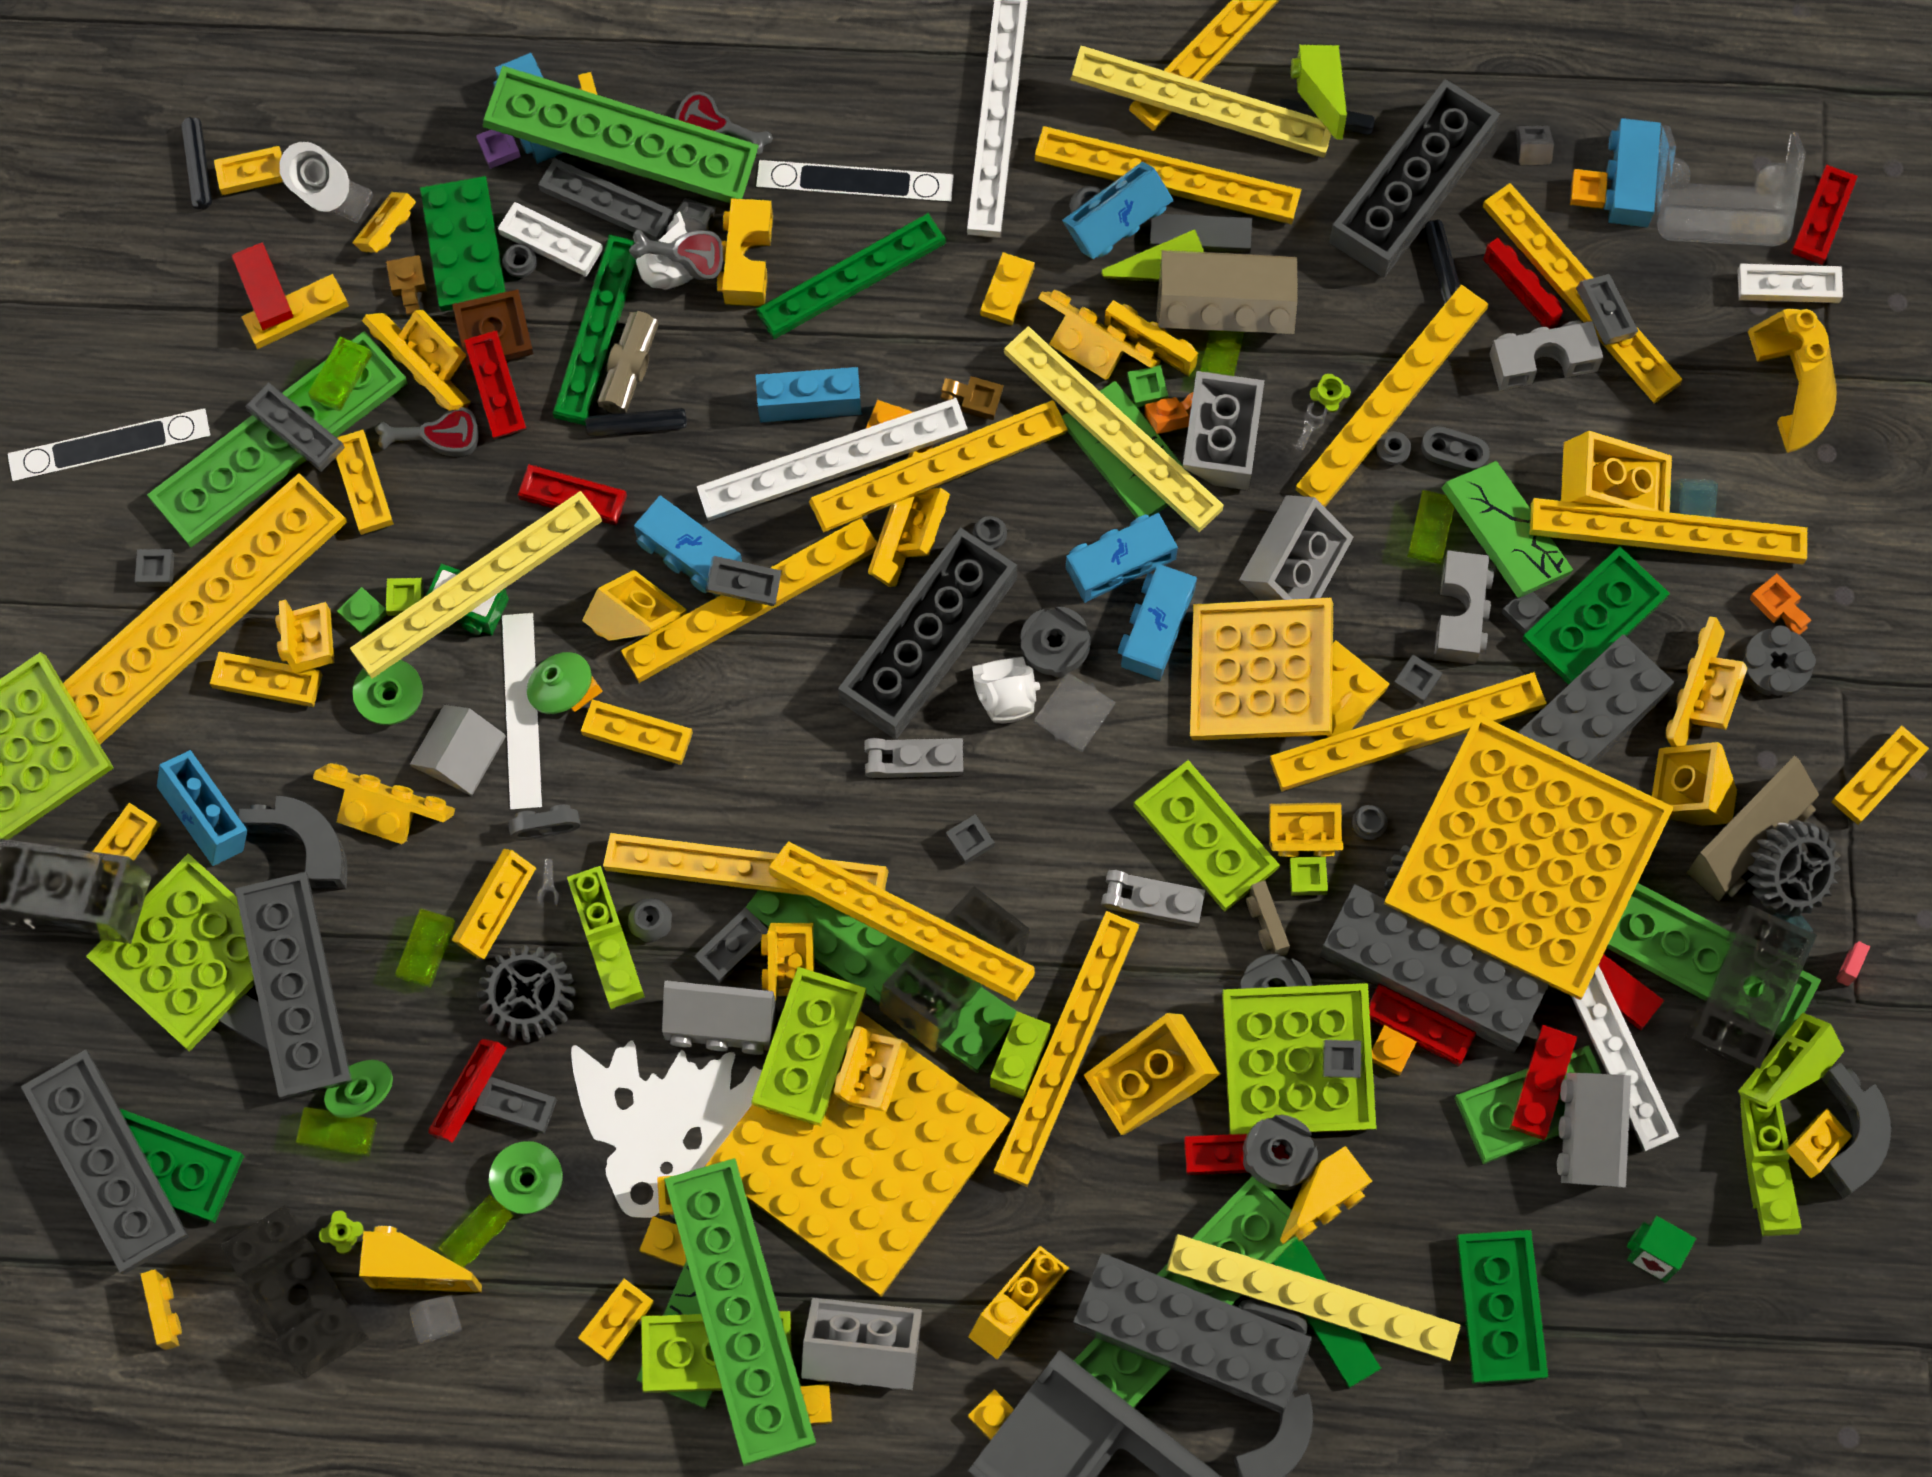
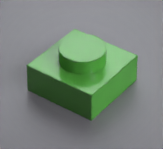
(1147, 385)
(362, 612)

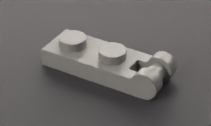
(914, 757)
(1153, 898)

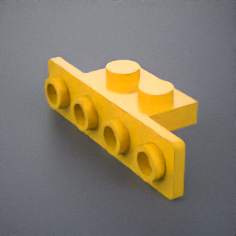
(1090, 341)
(425, 352)
(907, 532)
(1709, 689)
(378, 807)

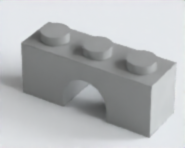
(1572, 345)
(1465, 578)

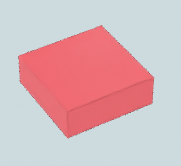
(1852, 963)

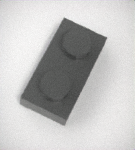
(1607, 309)
(743, 581)
(731, 945)
(516, 1105)

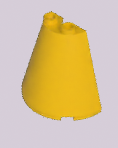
(1807, 343)

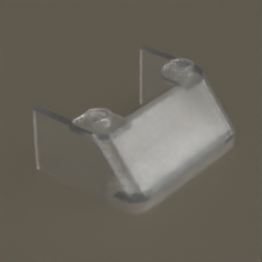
(1727, 212)

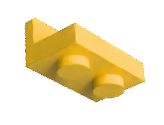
(305, 636)
(1305, 828)
(787, 948)
(870, 1070)

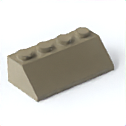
(1227, 292)
(1728, 855)

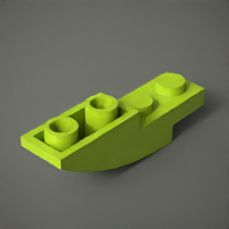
(605, 937)
(1769, 1168)

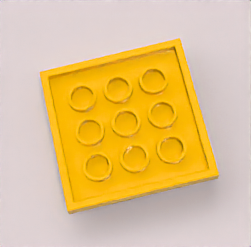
(1262, 669)

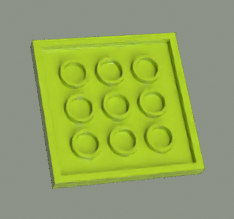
(43, 746)
(185, 954)
(1278, 1056)

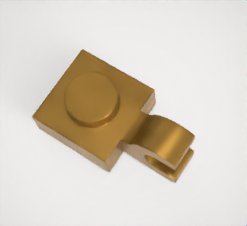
(407, 279)
(978, 397)

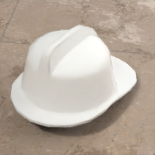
(314, 176)

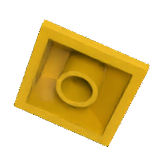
(630, 608)
(1696, 783)

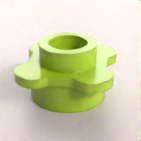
(1330, 383)
(344, 1242)

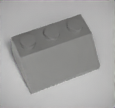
(1223, 429)
(1297, 552)
(718, 1017)
(1594, 1129)
(861, 1343)

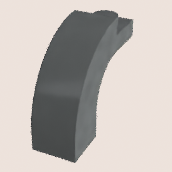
(324, 851)
(1869, 1134)
(1288, 1445)

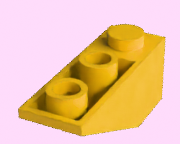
(1330, 1186)
(1017, 1302)

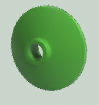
(559, 683)
(369, 694)
(368, 1088)
(521, 1160)

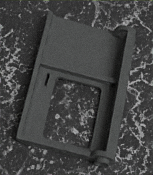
(1073, 1428)

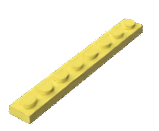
(1201, 101)
(1113, 429)
(476, 584)
(1313, 1297)

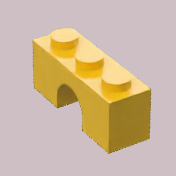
(747, 226)

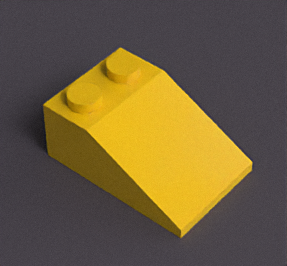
(1615, 473)
(1152, 1073)
(402, 1263)

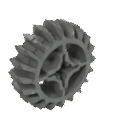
(1784, 861)
(515, 1002)

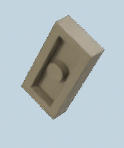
(1262, 906)

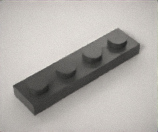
(605, 200)

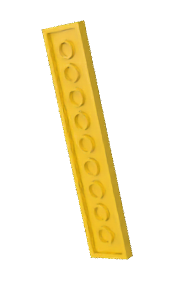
(202, 606)

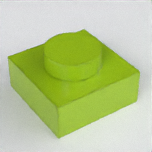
(402, 594)
(1308, 876)

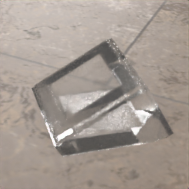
(435, 1319)

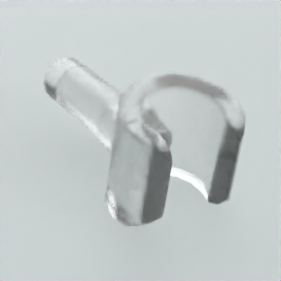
(1312, 422)
(548, 884)

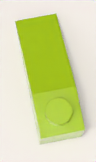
(1321, 84)
(1146, 264)
(1795, 1061)

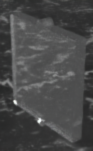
(1074, 712)

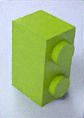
(1020, 1055)

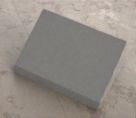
(458, 748)

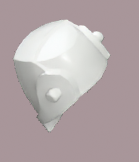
(660, 270)
(1006, 689)

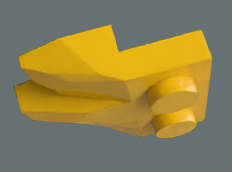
(1353, 689)

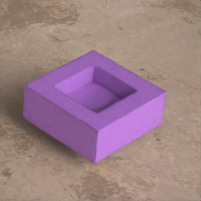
(497, 147)

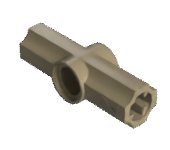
(628, 362)

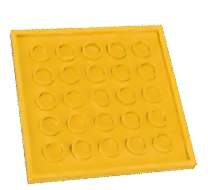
(1528, 856)
(867, 1178)

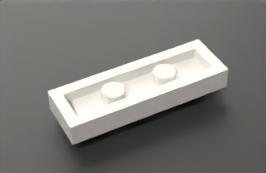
(550, 239)
(1790, 283)

